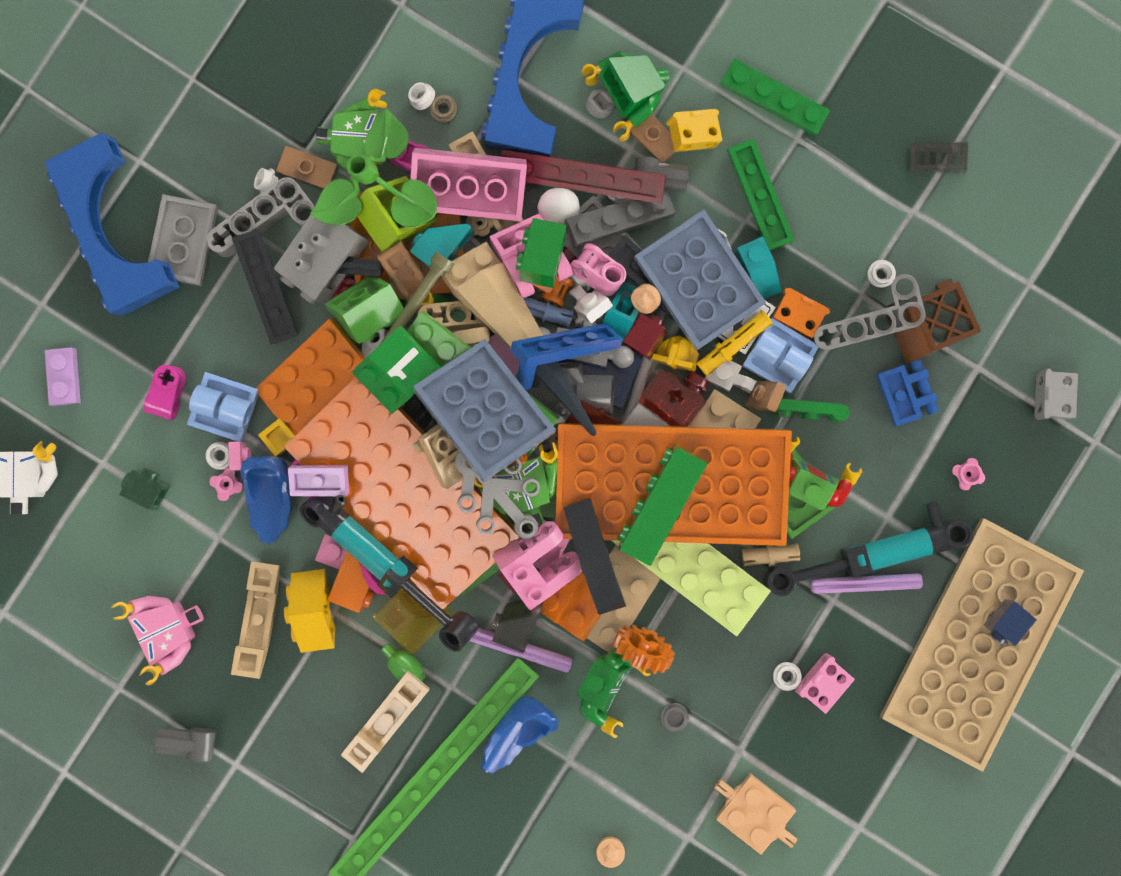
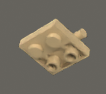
(441, 455)

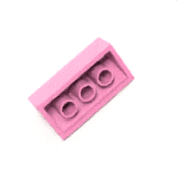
(472, 182)

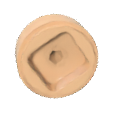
(646, 298)
(610, 852)

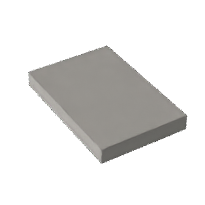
(182, 237)

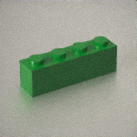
(662, 504)

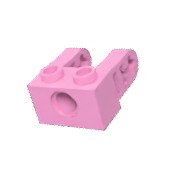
(508, 245)
(517, 565)

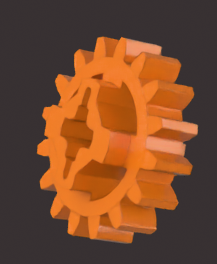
(643, 649)

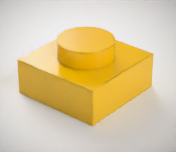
(276, 437)

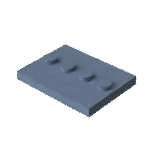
(699, 279)
(484, 410)

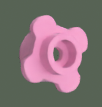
(971, 466)
(235, 485)

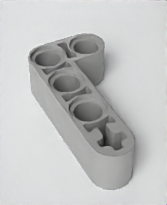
(253, 212)
(869, 320)

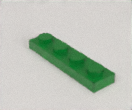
(774, 97)
(760, 194)

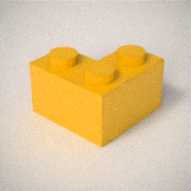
(310, 611)

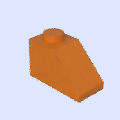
(350, 586)

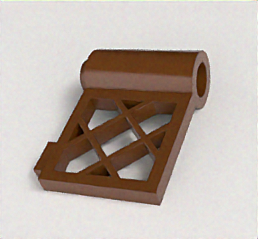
(919, 341)

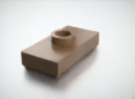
(654, 139)
(306, 168)
(401, 269)
(766, 396)

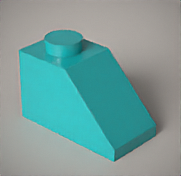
(445, 240)
(759, 266)
(622, 313)

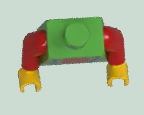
(818, 487)

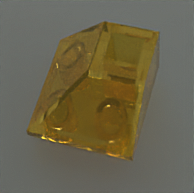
(407, 621)

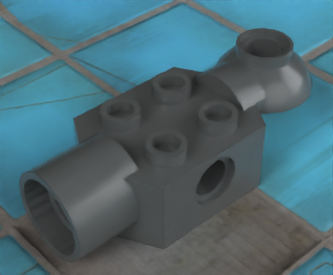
(593, 389)

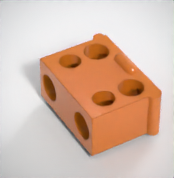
(800, 310)

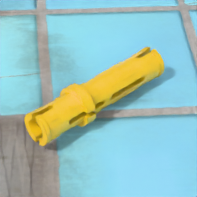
(725, 350)

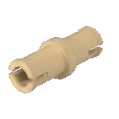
(770, 555)

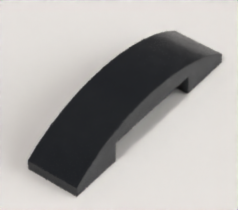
(594, 556)

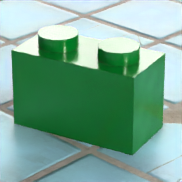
(542, 252)

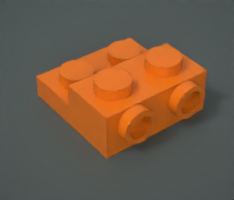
(573, 608)

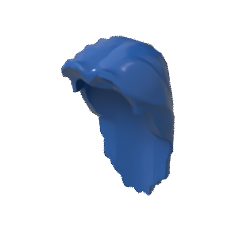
(267, 495)
(518, 728)

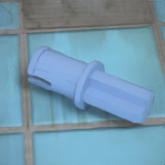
(549, 312)

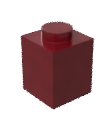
(646, 335)

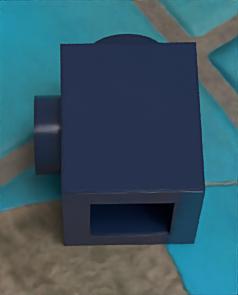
(1009, 623)

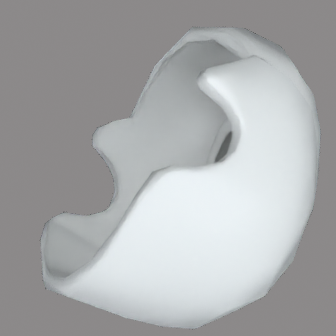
(558, 205)

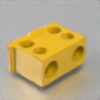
(695, 130)

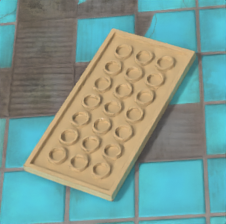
(958, 678)

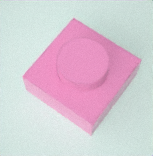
(237, 455)
(330, 552)

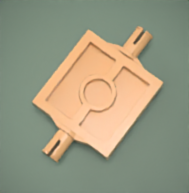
(755, 813)

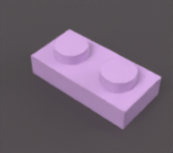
(62, 376)
(318, 480)

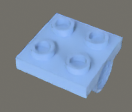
(781, 355)
(222, 406)

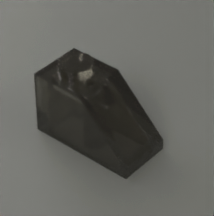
(515, 625)

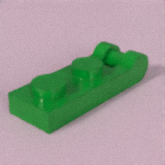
(812, 410)

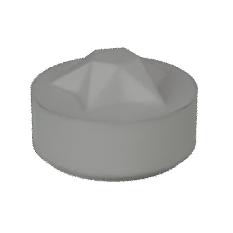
(600, 104)

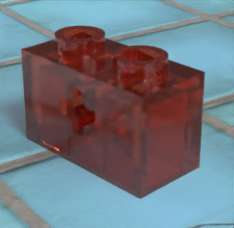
(665, 388)

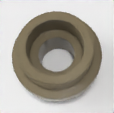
(443, 100)

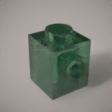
(144, 488)

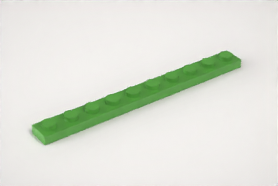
(436, 771)

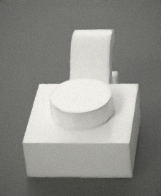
(590, 305)
(727, 375)

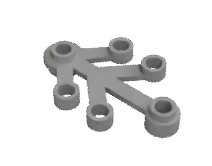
(494, 489)

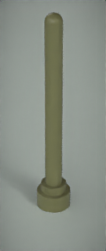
(439, 266)

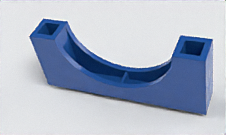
(510, 121)
(80, 180)

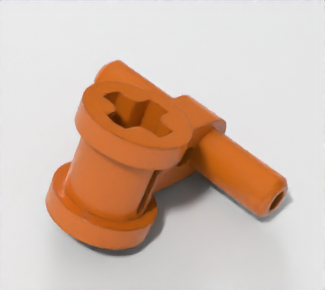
(556, 294)

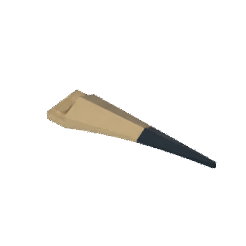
(492, 296)

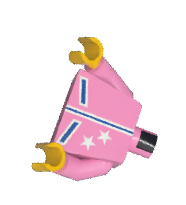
(161, 630)

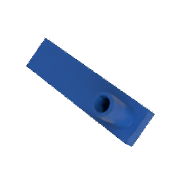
(559, 347)

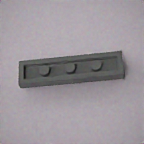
(617, 219)

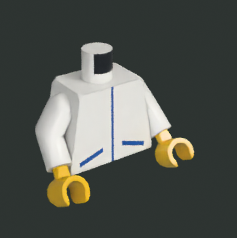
(26, 475)

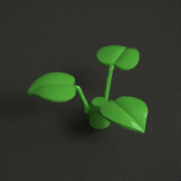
(385, 139)

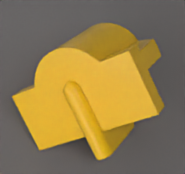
(677, 353)

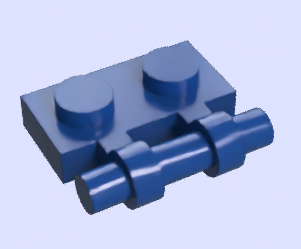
(899, 394)

